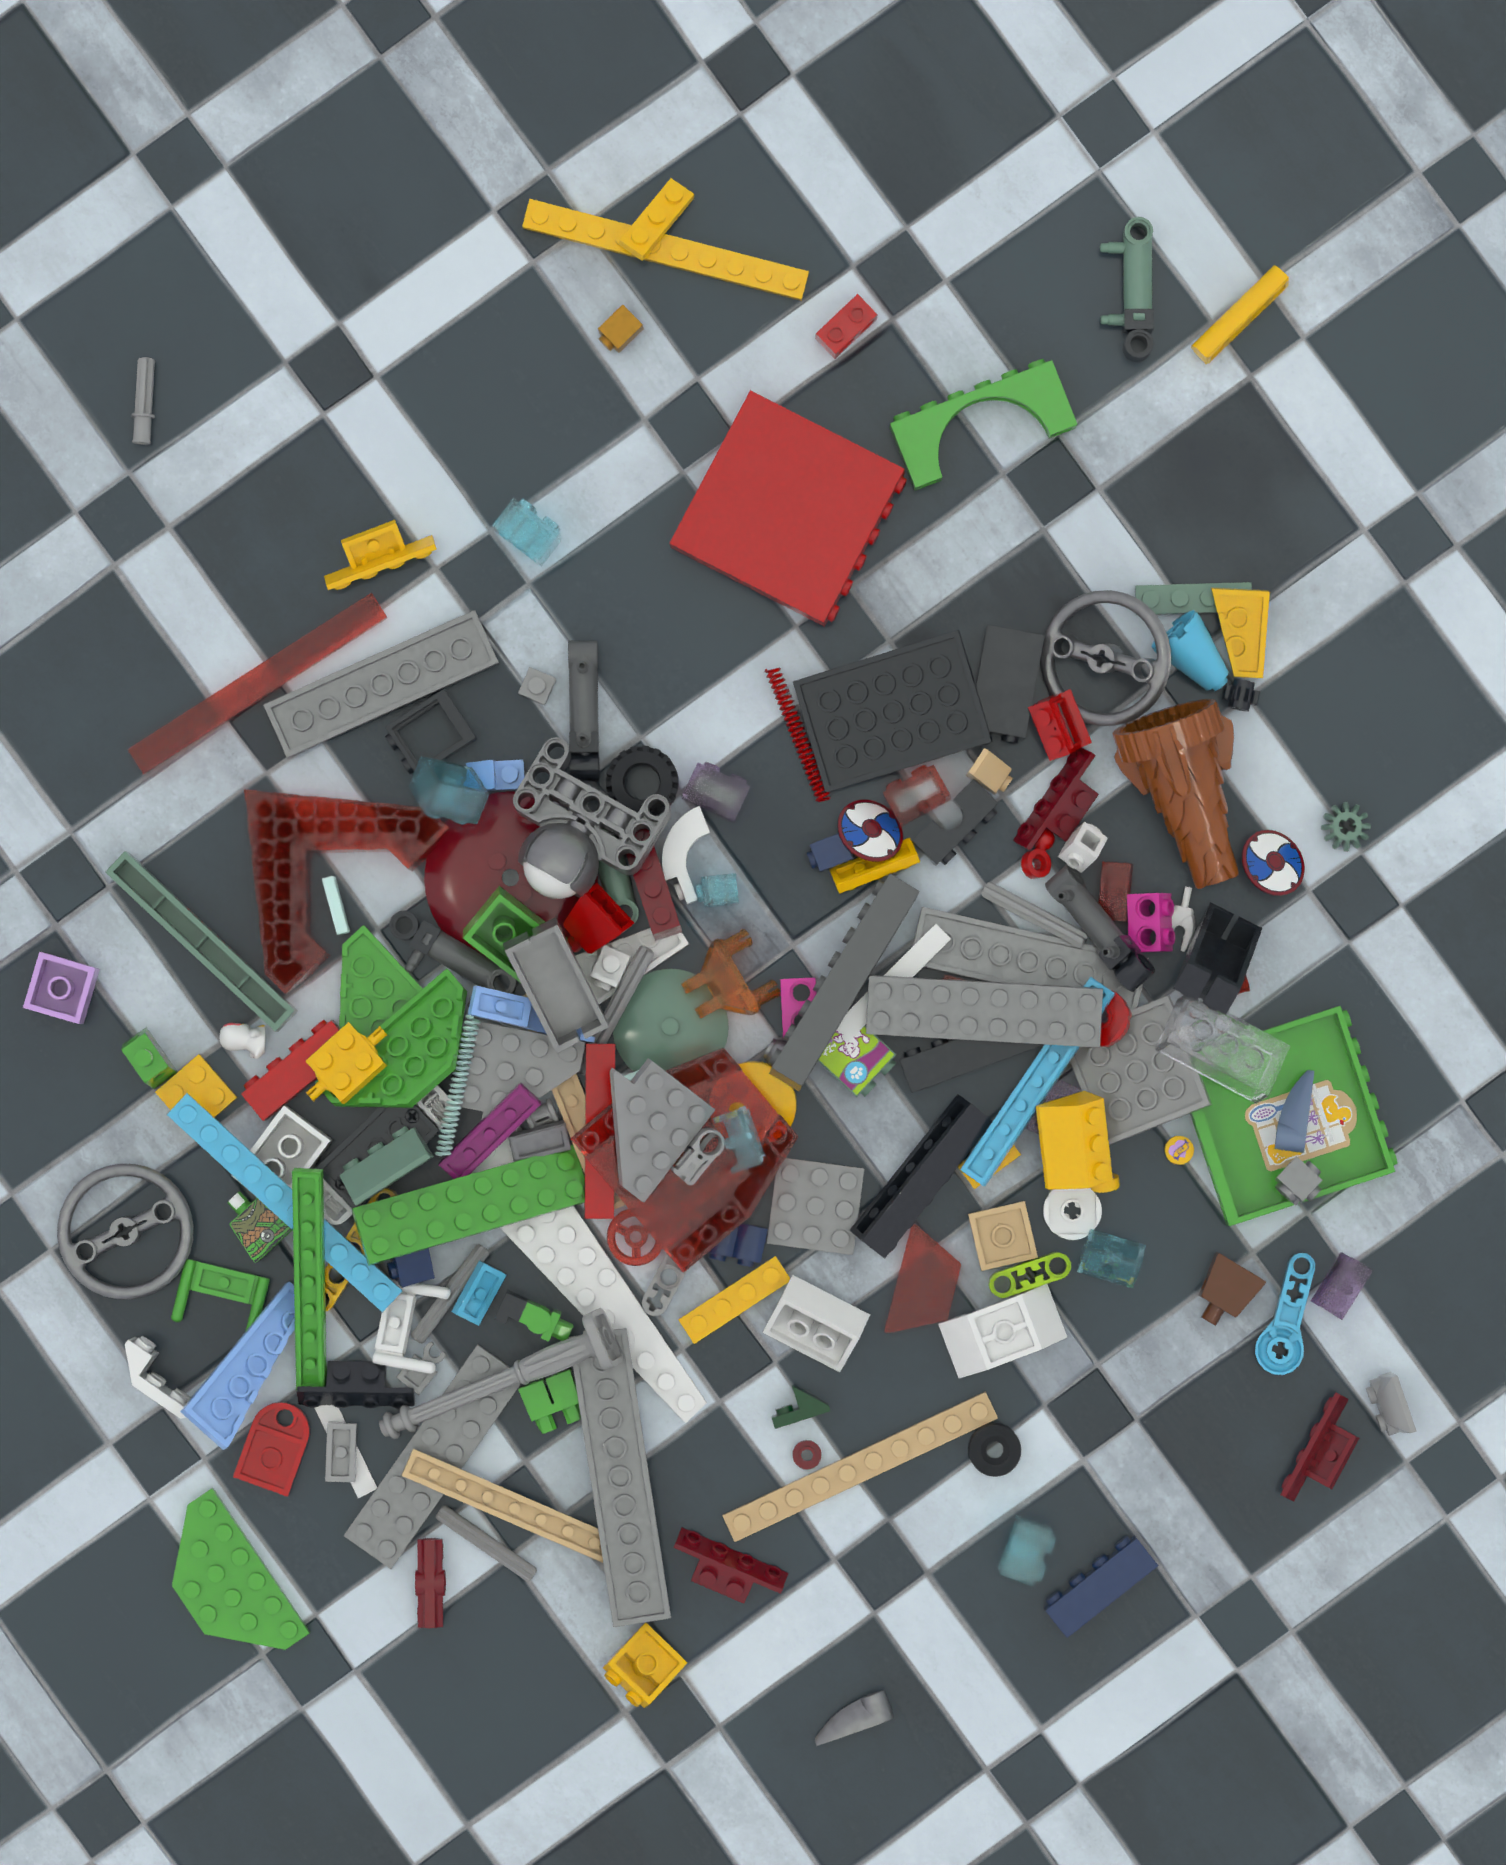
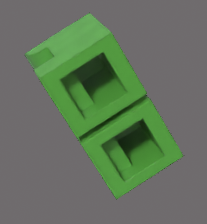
(539, 1403)

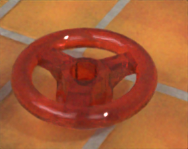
(636, 1259)

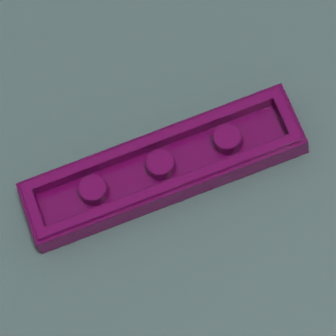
(490, 1132)

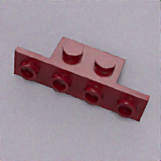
(1062, 803)
(1325, 1452)
(727, 1569)

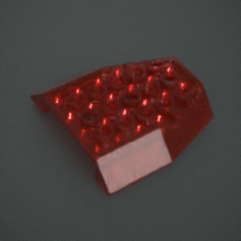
(699, 1216)

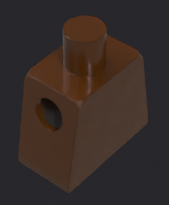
(1227, 1288)

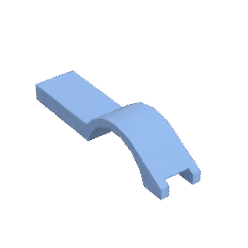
(508, 1009)

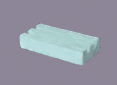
(336, 905)

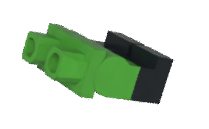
(535, 1316)

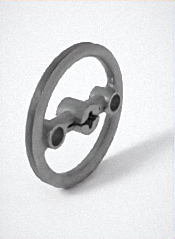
(1159, 668)
(70, 1251)

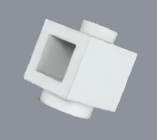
(1083, 847)

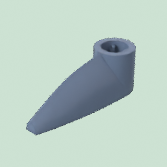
(1294, 1116)

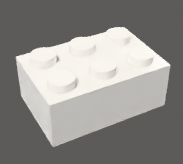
(290, 1144)

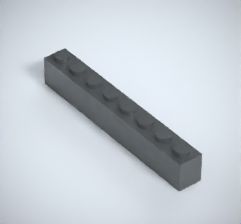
(844, 981)

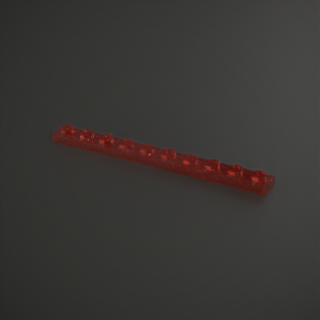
(257, 683)

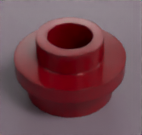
(806, 1445)

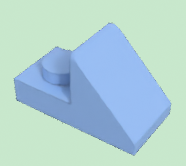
(499, 774)

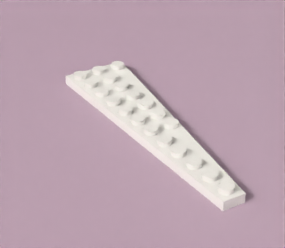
(586, 1276)

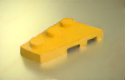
(1244, 628)

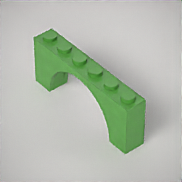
(1034, 390)

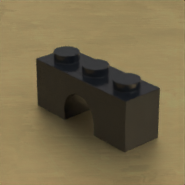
(939, 843)

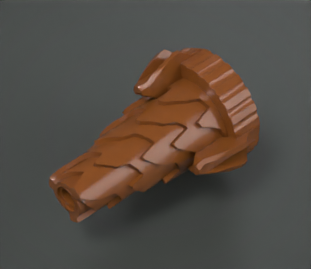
(1180, 762)

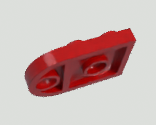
(274, 1450)

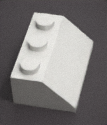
(816, 1323)

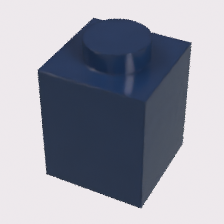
(828, 853)

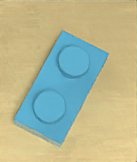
(479, 1293)

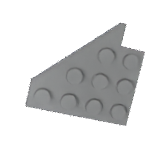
(514, 1056)
(652, 1125)

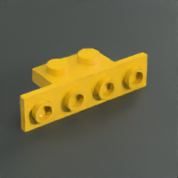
(374, 551)

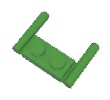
(220, 1283)

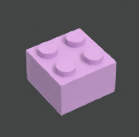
(61, 988)

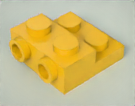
(644, 1666)

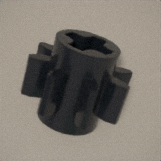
(1241, 695)

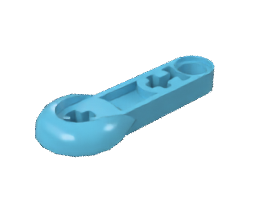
(1286, 1324)

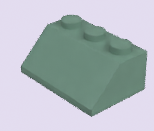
(385, 1164)

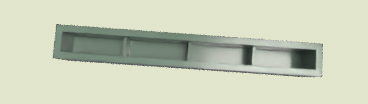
(201, 941)

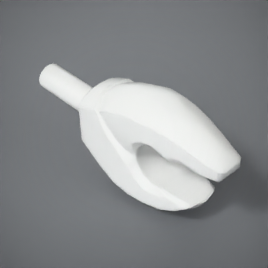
(1185, 917)

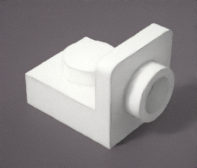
(609, 968)

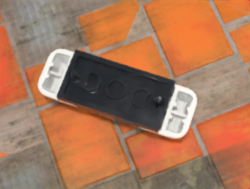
(377, 1128)

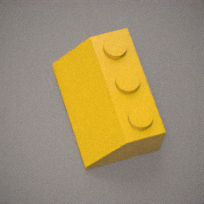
(1074, 1142)

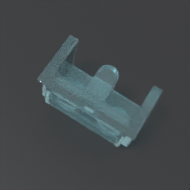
(742, 1138)

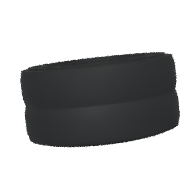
(994, 1466)

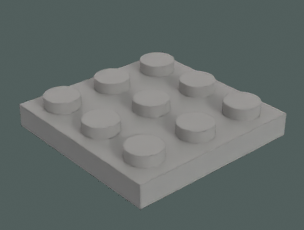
(815, 1206)

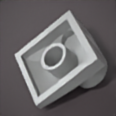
(1391, 1403)

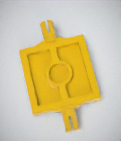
(346, 1063)

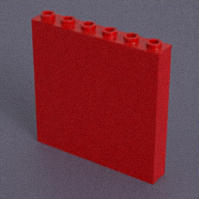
(788, 509)

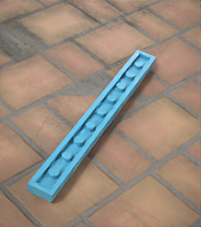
(278, 1198)

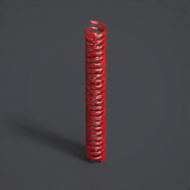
(797, 736)

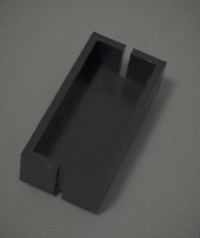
(1217, 966)

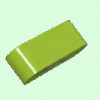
(1038, 1279)

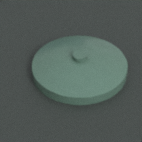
(664, 1023)

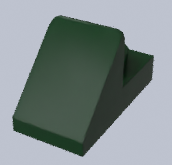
(807, 1407)

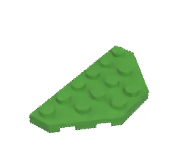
(372, 984)
(418, 1047)
(228, 1582)

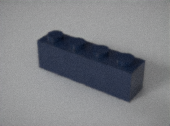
(1100, 1586)

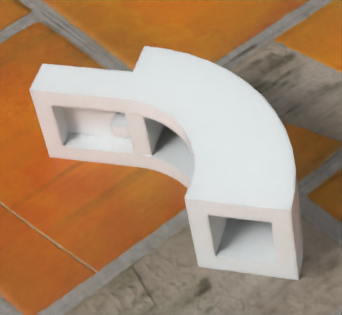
(677, 845)

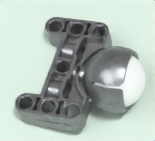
(563, 853)

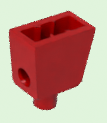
(595, 921)

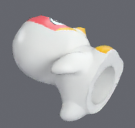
(243, 1037)

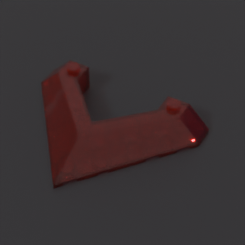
(281, 838)

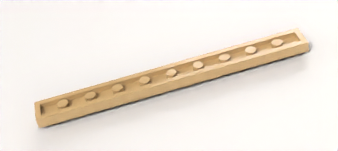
(860, 1466)

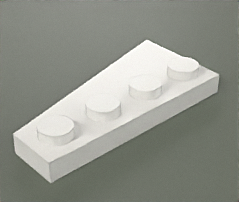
(662, 949)

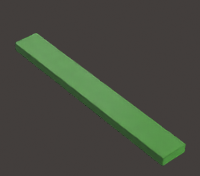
(309, 1277)

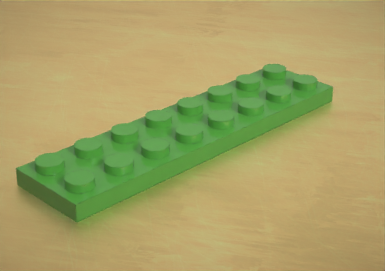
(469, 1205)

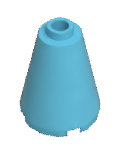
(1195, 652)

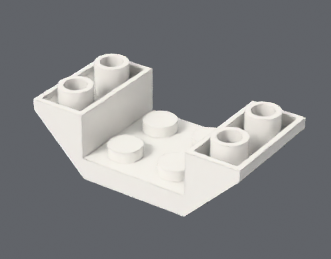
(1003, 1331)
(140, 1356)

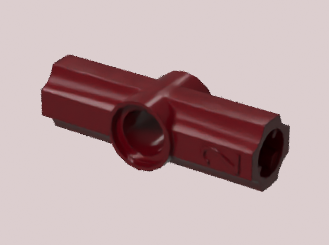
(430, 1583)

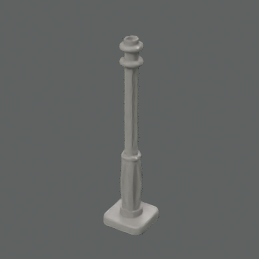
(595, 1342)

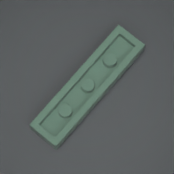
(1182, 597)

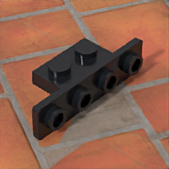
(355, 1385)

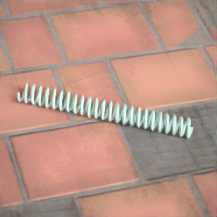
(458, 1086)

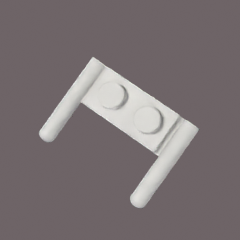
(396, 1326)

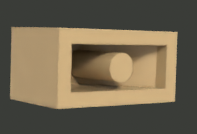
(990, 772)

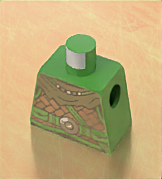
(148, 1059)
(256, 1226)

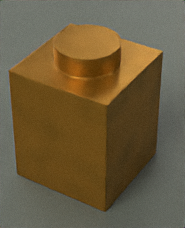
(619, 329)

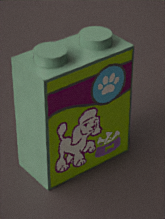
(857, 1061)

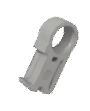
(694, 1160)

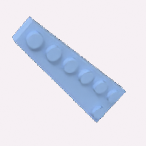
(234, 1384)

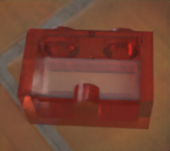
(916, 794)

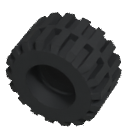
(636, 757)

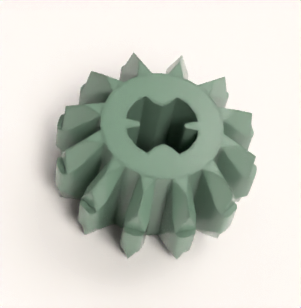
(1348, 836)

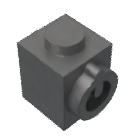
(1299, 1181)

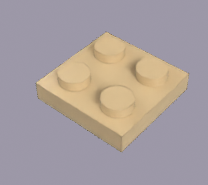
(1002, 1235)

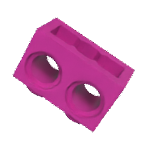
(1142, 923)
(789, 1004)

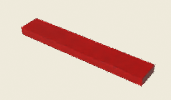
(598, 1063)

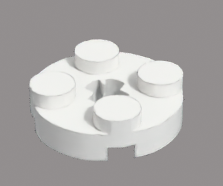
(1061, 1223)

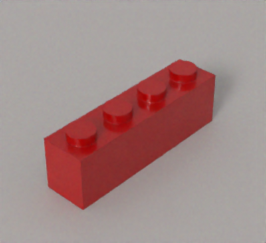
(287, 1076)

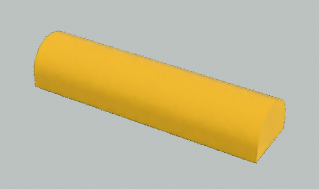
(1241, 314)

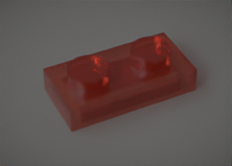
(1114, 887)

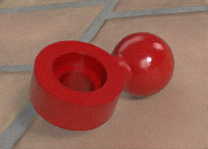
(1039, 857)

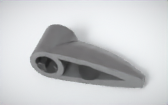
(856, 1717)

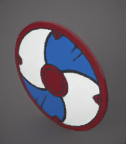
(870, 830)
(1273, 862)

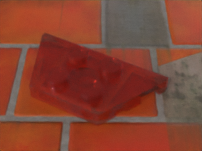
(923, 1284)

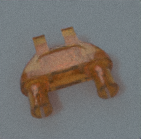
(726, 982)

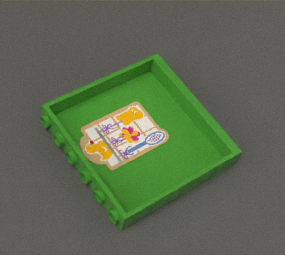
(1342, 1127)

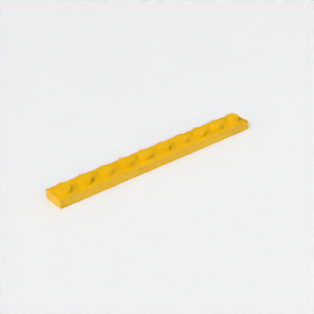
(668, 251)

